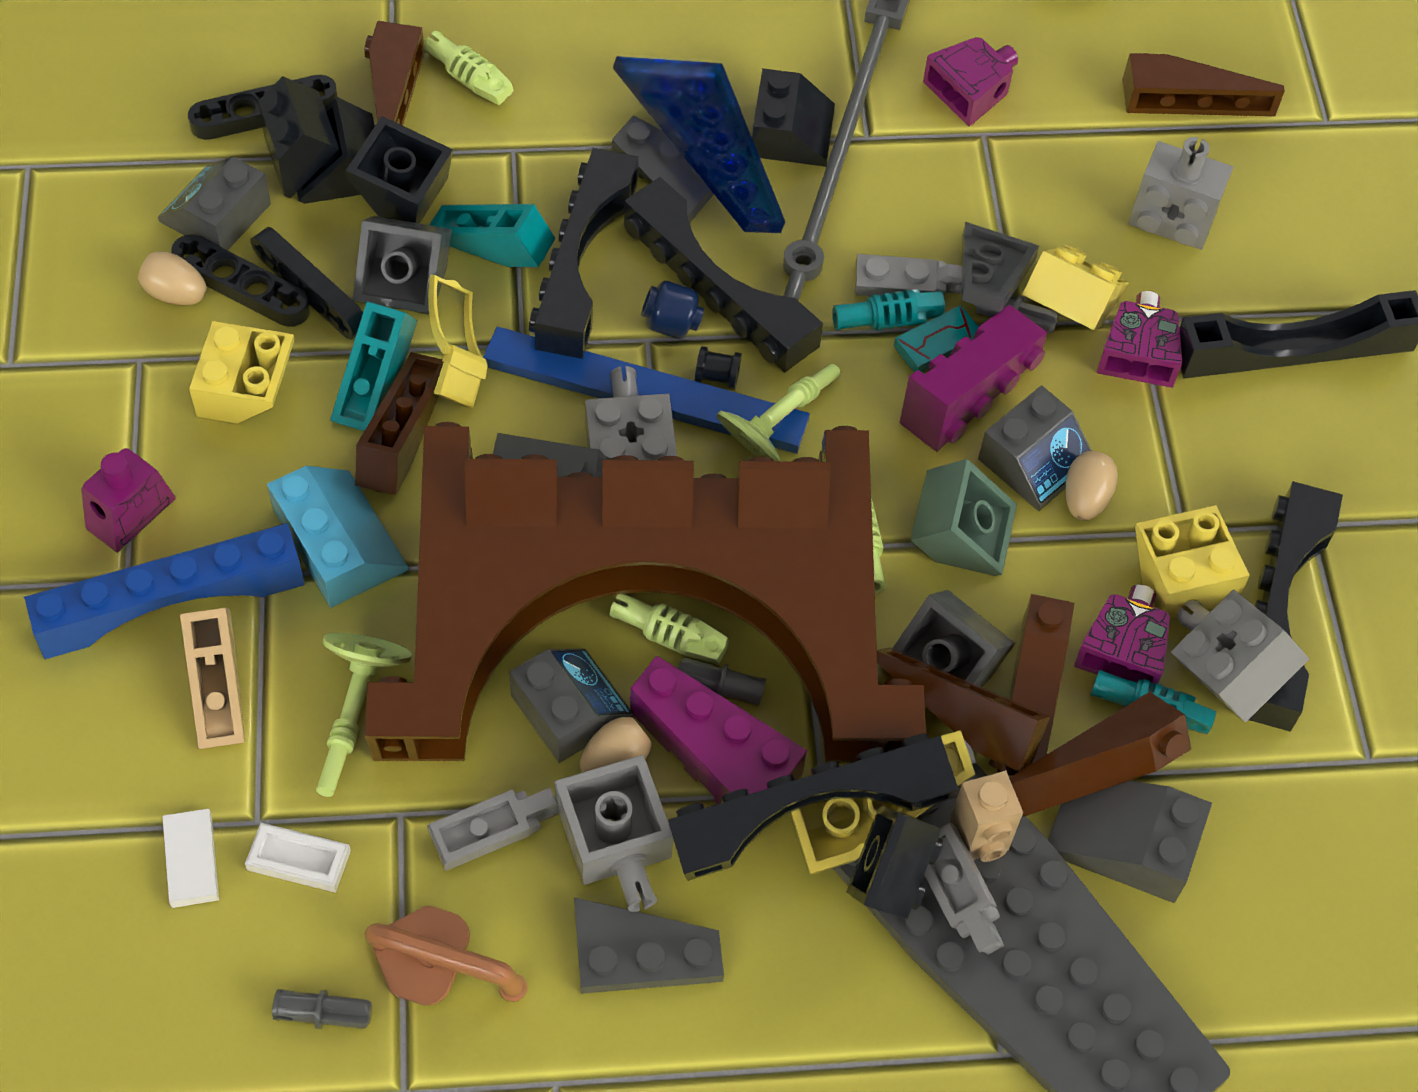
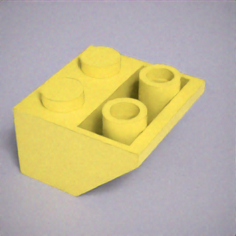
(1075, 286)
(239, 372)
(1189, 559)

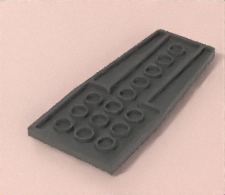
(1066, 984)

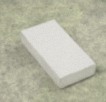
(298, 857)
(190, 858)

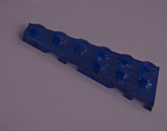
(708, 128)

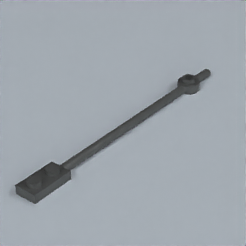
(883, 15)

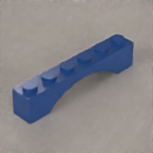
(88, 609)

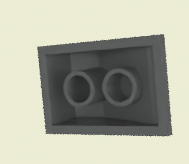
(1133, 835)

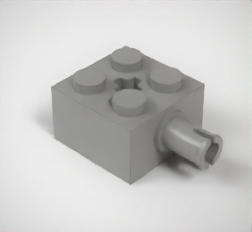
(1180, 193)
(630, 422)
(1237, 653)
(619, 846)

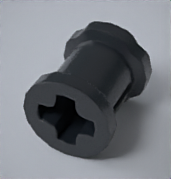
(718, 367)

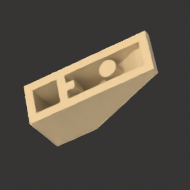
(213, 677)

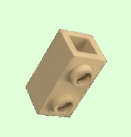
(987, 815)

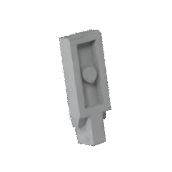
(891, 274)
(490, 825)
(963, 892)

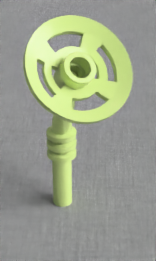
(756, 433)
(364, 659)

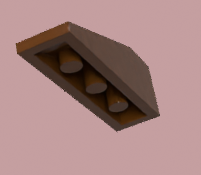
(395, 64)
(1187, 87)
(397, 426)
(1041, 659)
(987, 721)
(1112, 752)

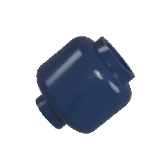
(672, 309)

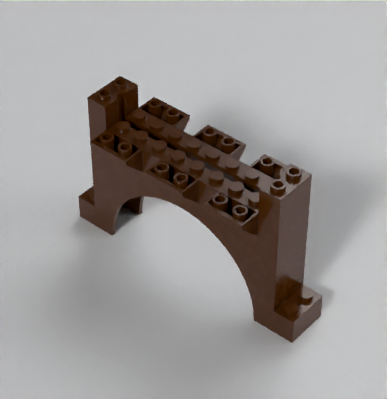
(520, 544)

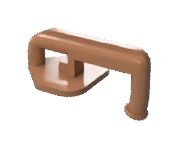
(427, 951)

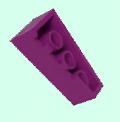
(972, 376)
(710, 734)

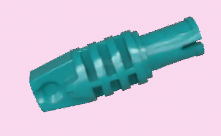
(890, 310)
(1125, 692)

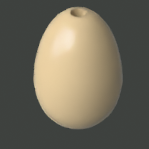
(171, 279)
(1090, 484)
(614, 743)

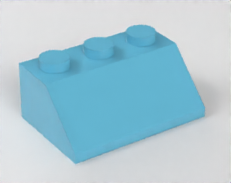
(335, 531)

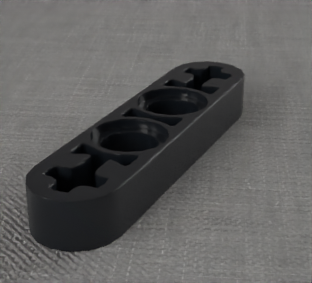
(228, 104)
(244, 276)
(321, 291)

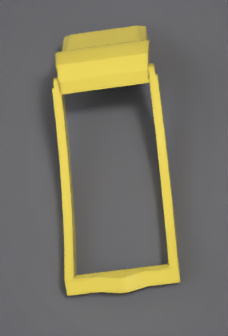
(461, 368)

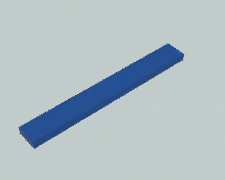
(689, 400)

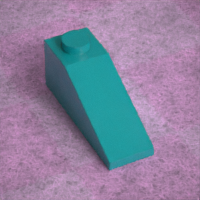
(498, 232)
(373, 364)

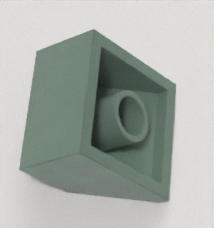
(964, 519)

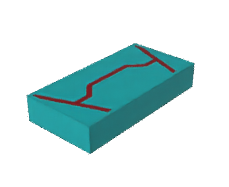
(935, 338)

